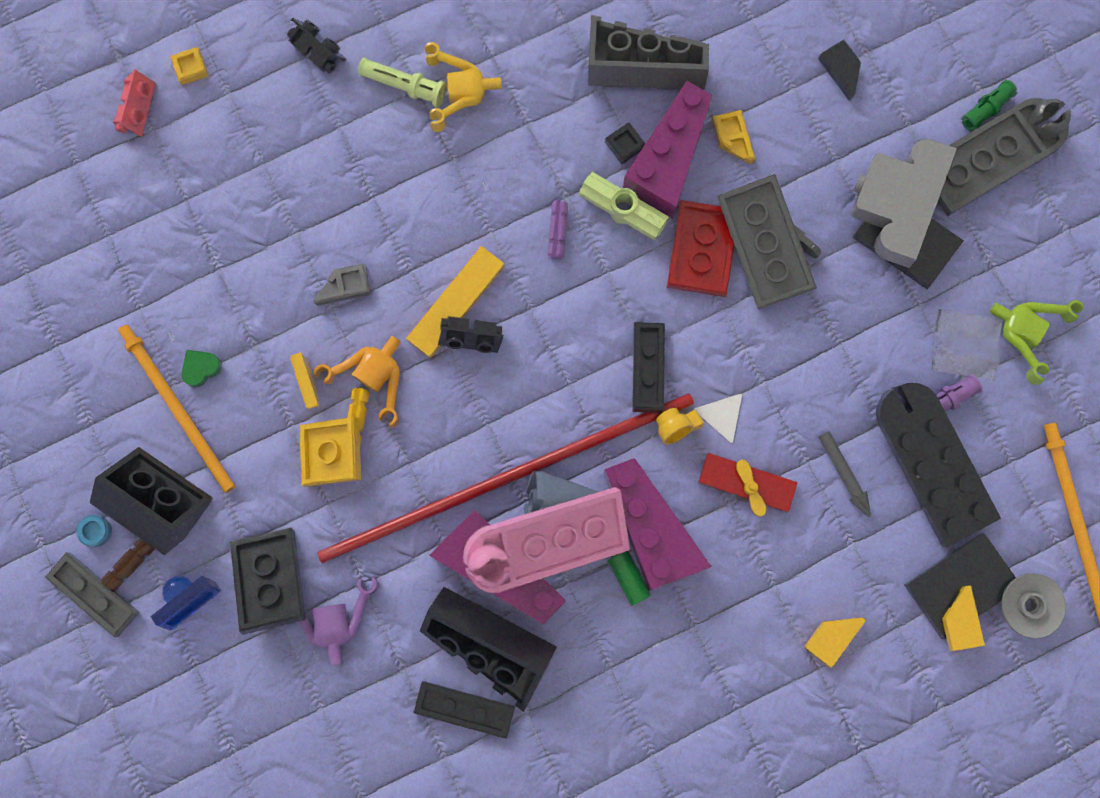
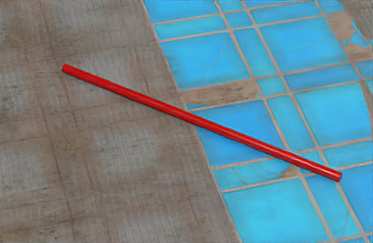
(498, 481)

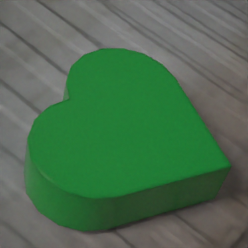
(199, 367)

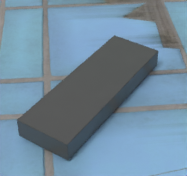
(91, 594)

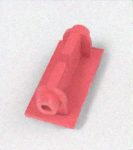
(137, 100)

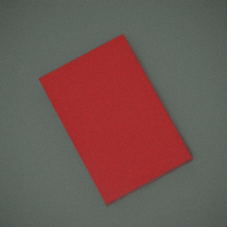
(701, 250)

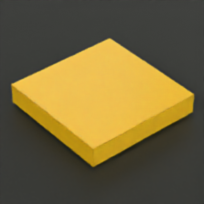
(330, 452)

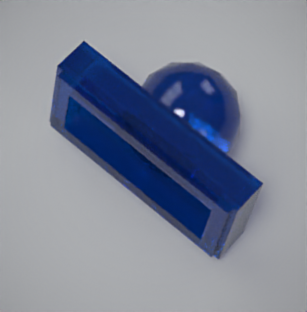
(183, 600)

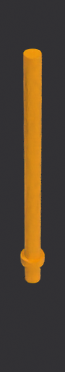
(135, 346)
(1080, 531)

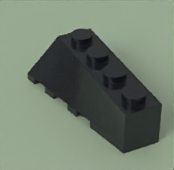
(488, 644)

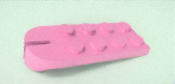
(547, 541)

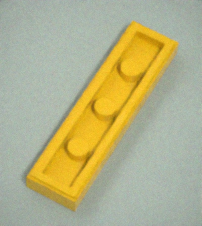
(456, 299)

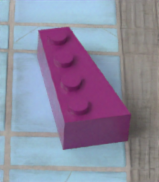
(666, 157)
(655, 533)
(535, 598)

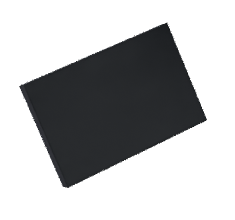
(933, 256)
(971, 565)
(267, 581)

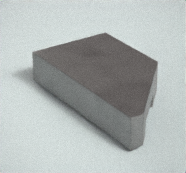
(344, 285)

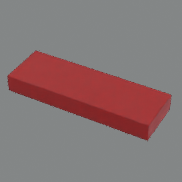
(722, 475)

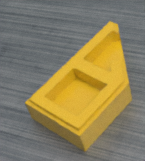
(733, 135)
(305, 380)
(962, 622)
(832, 639)

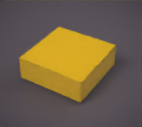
(189, 66)

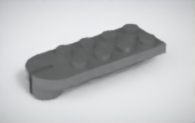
(1003, 150)

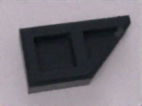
(842, 66)

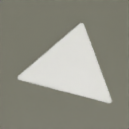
(722, 415)

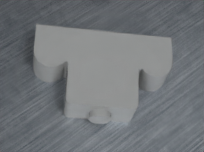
(902, 198)

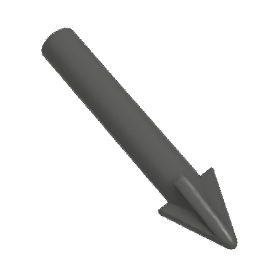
(859, 498)

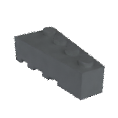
(643, 58)

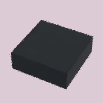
(625, 143)

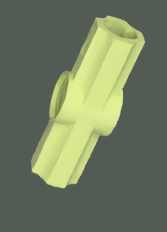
(640, 215)

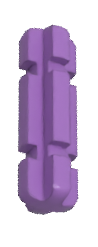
(557, 229)

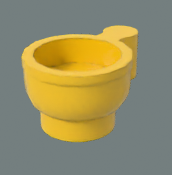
(676, 426)

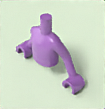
(332, 626)

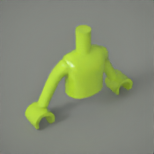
(1027, 329)

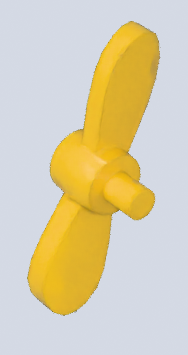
(756, 502)

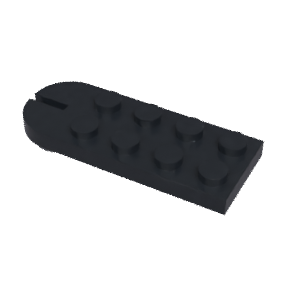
(935, 463)

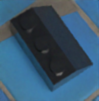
(149, 500)

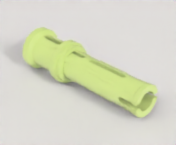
(414, 85)

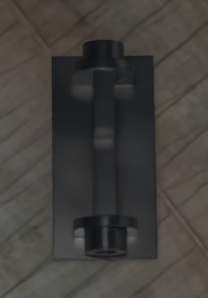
(325, 50)
(485, 336)

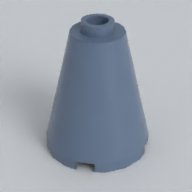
(551, 490)

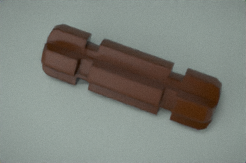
(127, 565)

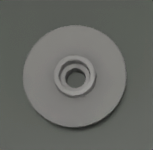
(1046, 610)

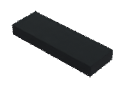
(648, 367)
(464, 709)

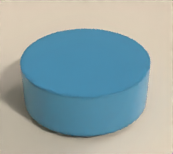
(94, 531)

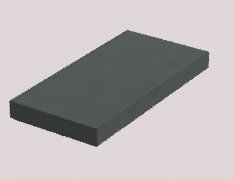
(766, 241)

